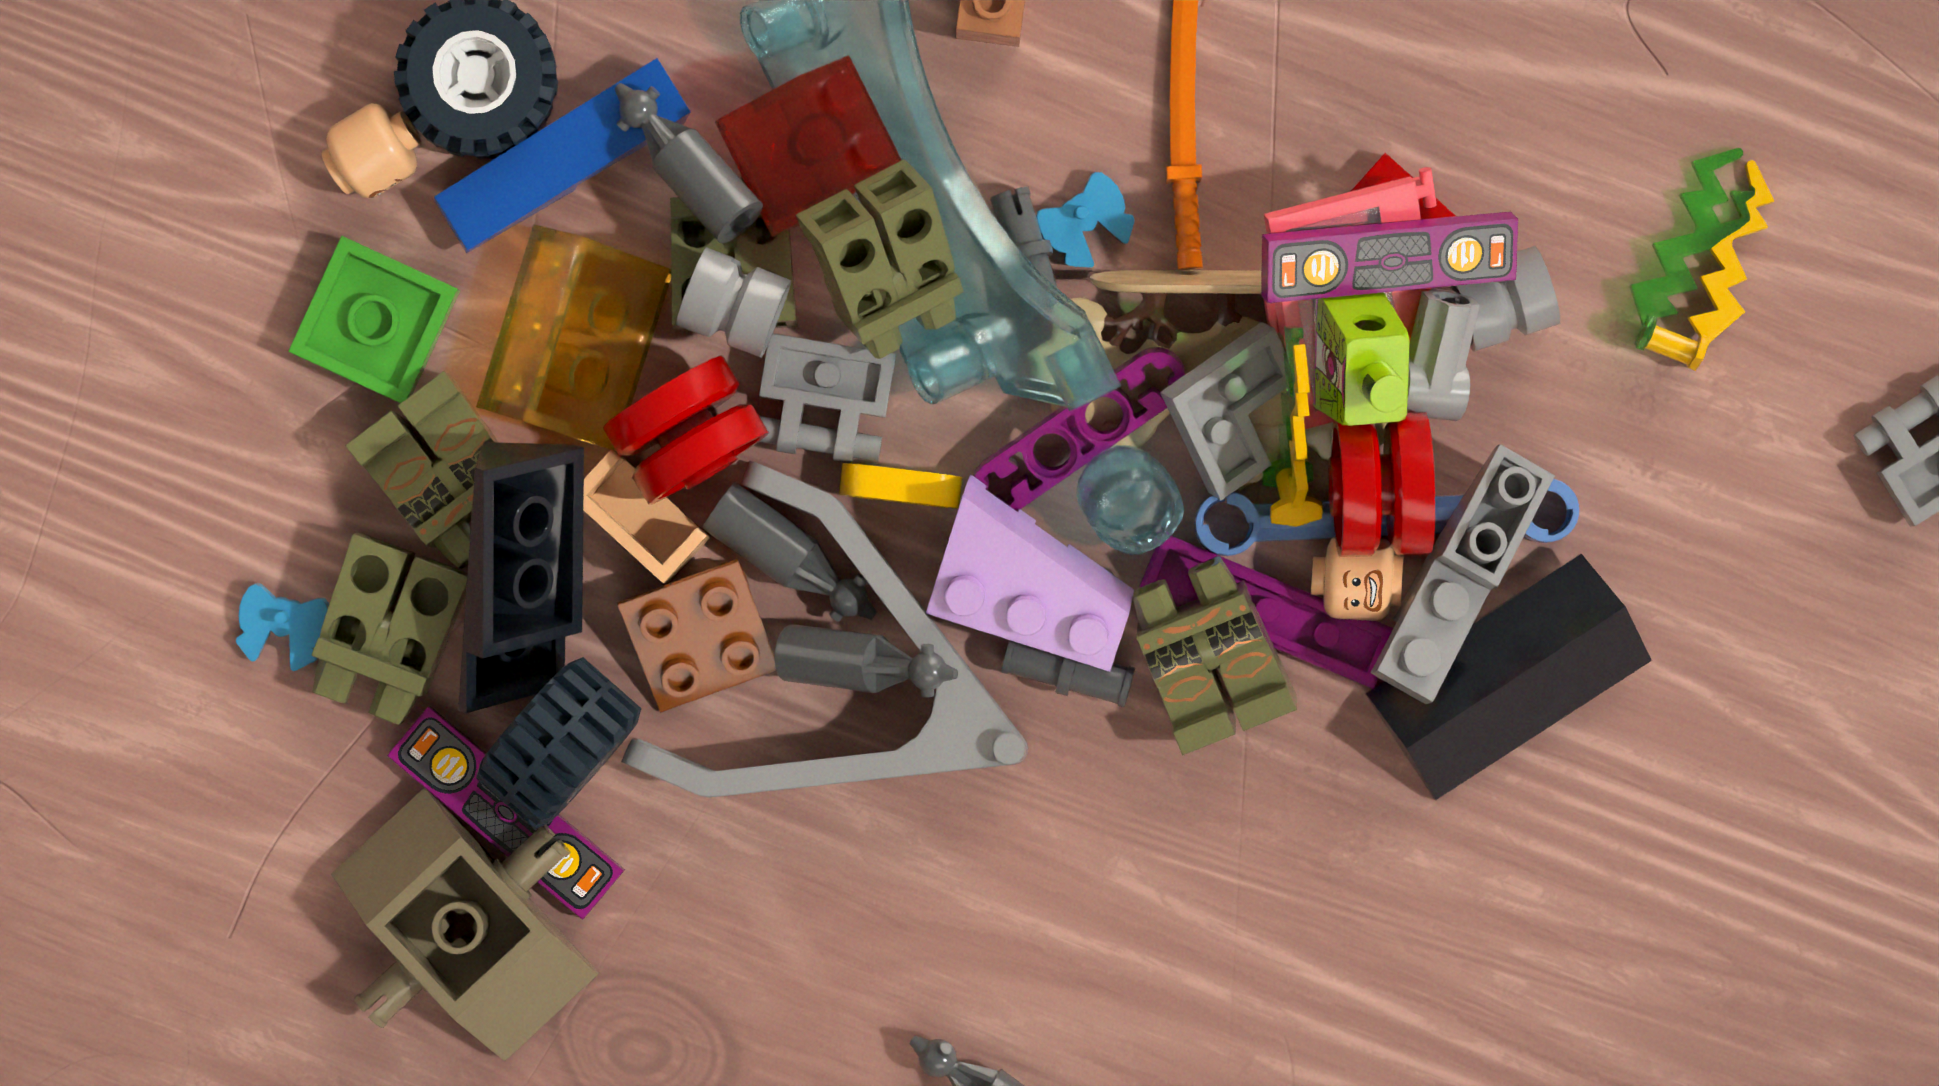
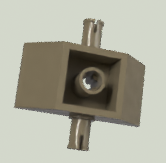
(516, 965)

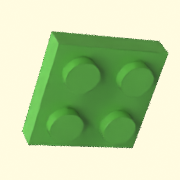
(374, 320)

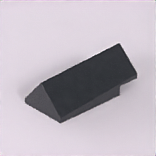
(521, 570)
(1516, 676)

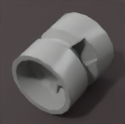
(733, 302)
(1520, 303)

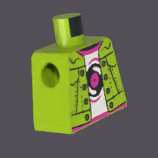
(1362, 369)

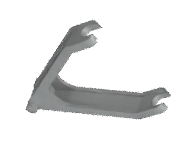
(965, 721)

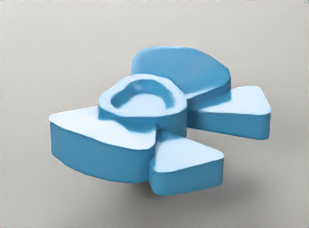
(1098, 202)
(263, 612)

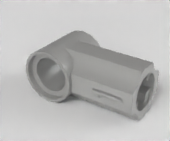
(1439, 354)

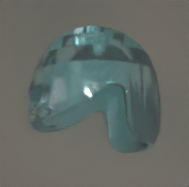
(1129, 499)

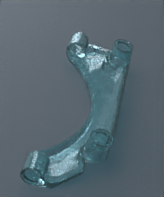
(1009, 315)

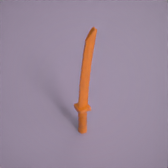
(1183, 169)

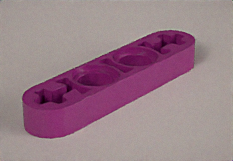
(1081, 436)

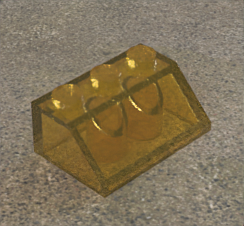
(574, 335)

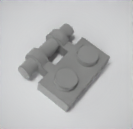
(829, 378)
(1915, 473)

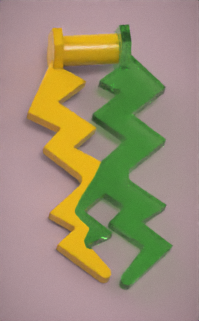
(1709, 235)
(1292, 471)

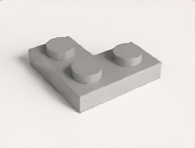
(1214, 406)

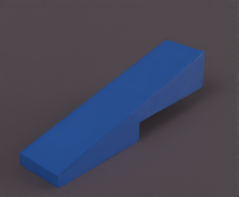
(552, 161)

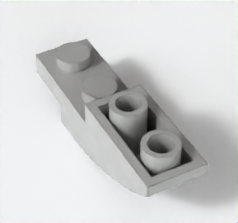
(1461, 572)

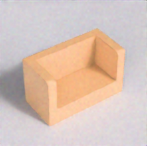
(655, 533)

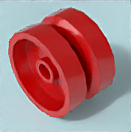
(689, 436)
(1390, 484)

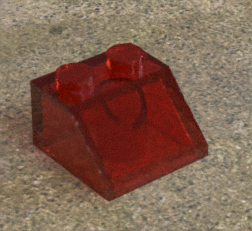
(807, 141)

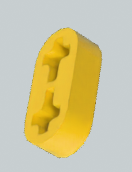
(900, 485)

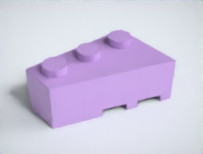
(1026, 584)

